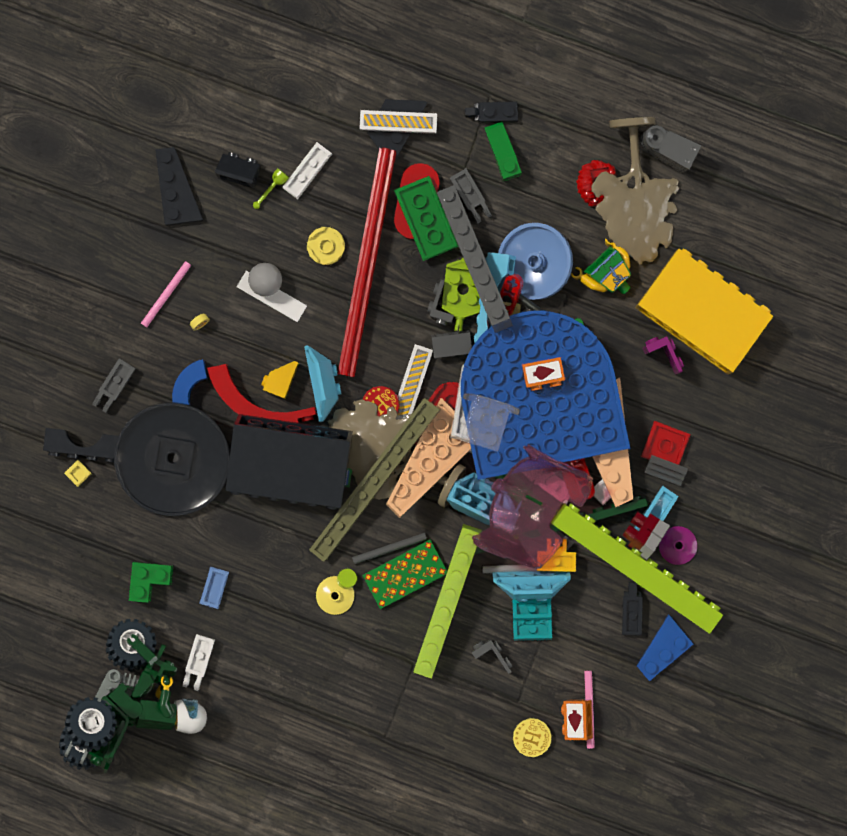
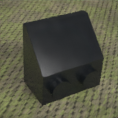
(238, 170)

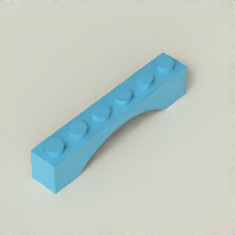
(500, 267)

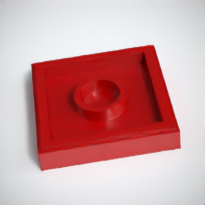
(665, 443)

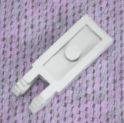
(198, 659)

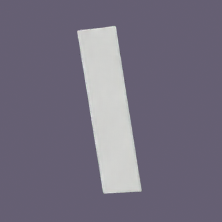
(279, 301)

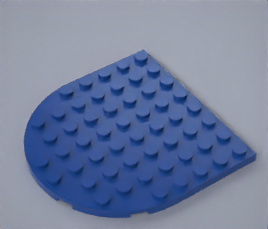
(562, 421)

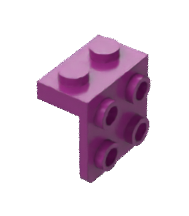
(669, 347)

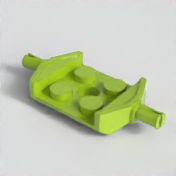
(454, 303)

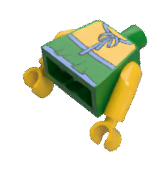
(608, 271)

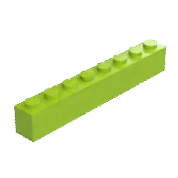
(446, 602)

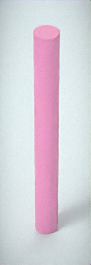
(166, 293)
(589, 696)

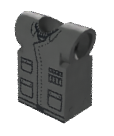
(669, 148)

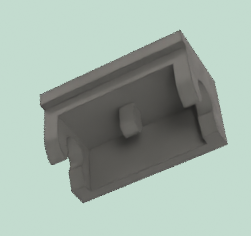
(451, 344)

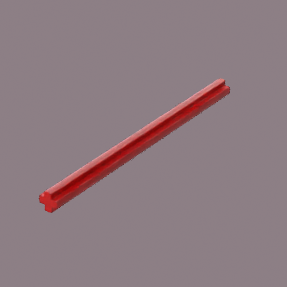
(366, 262)

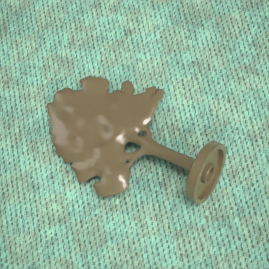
(636, 214)
(372, 437)

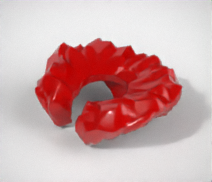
(586, 178)

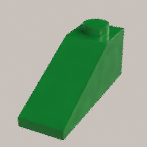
(503, 152)

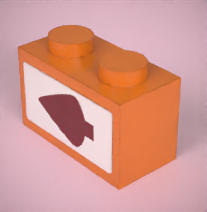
(543, 373)
(577, 719)

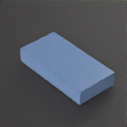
(214, 587)

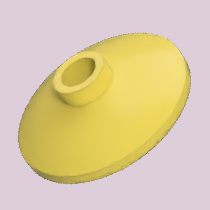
(331, 605)

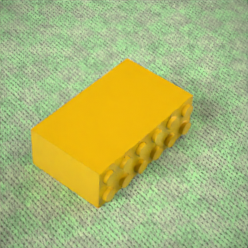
(704, 311)

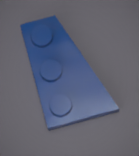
(664, 649)

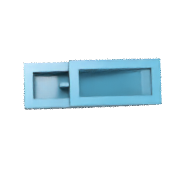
(661, 504)

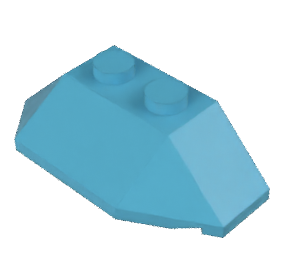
(323, 382)
(472, 497)
(531, 584)

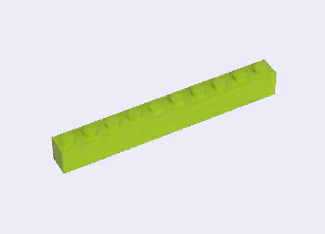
(637, 568)

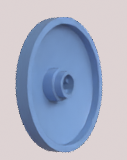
(541, 259)

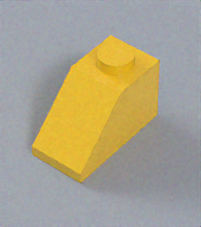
(280, 380)

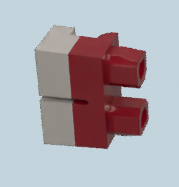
(648, 535)

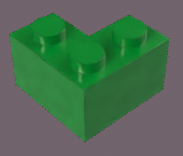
(145, 575)

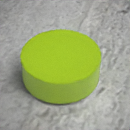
(346, 578)

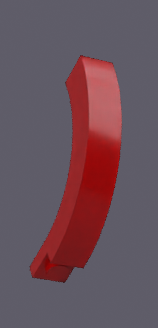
(237, 402)

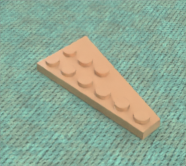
(429, 461)
(615, 470)

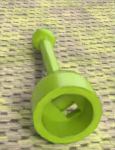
(278, 178)

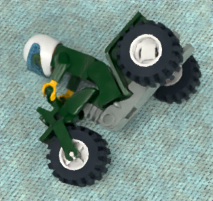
(98, 725)

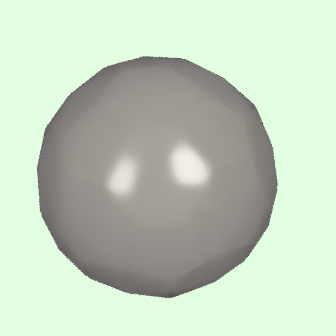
(265, 279)

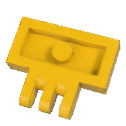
(561, 560)

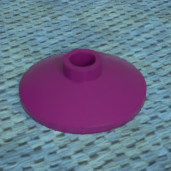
(670, 552)

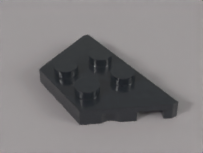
(395, 140)

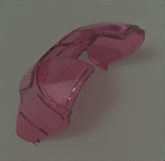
(521, 526)

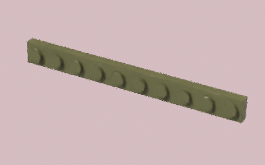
(374, 479)

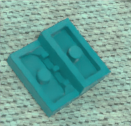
(532, 620)

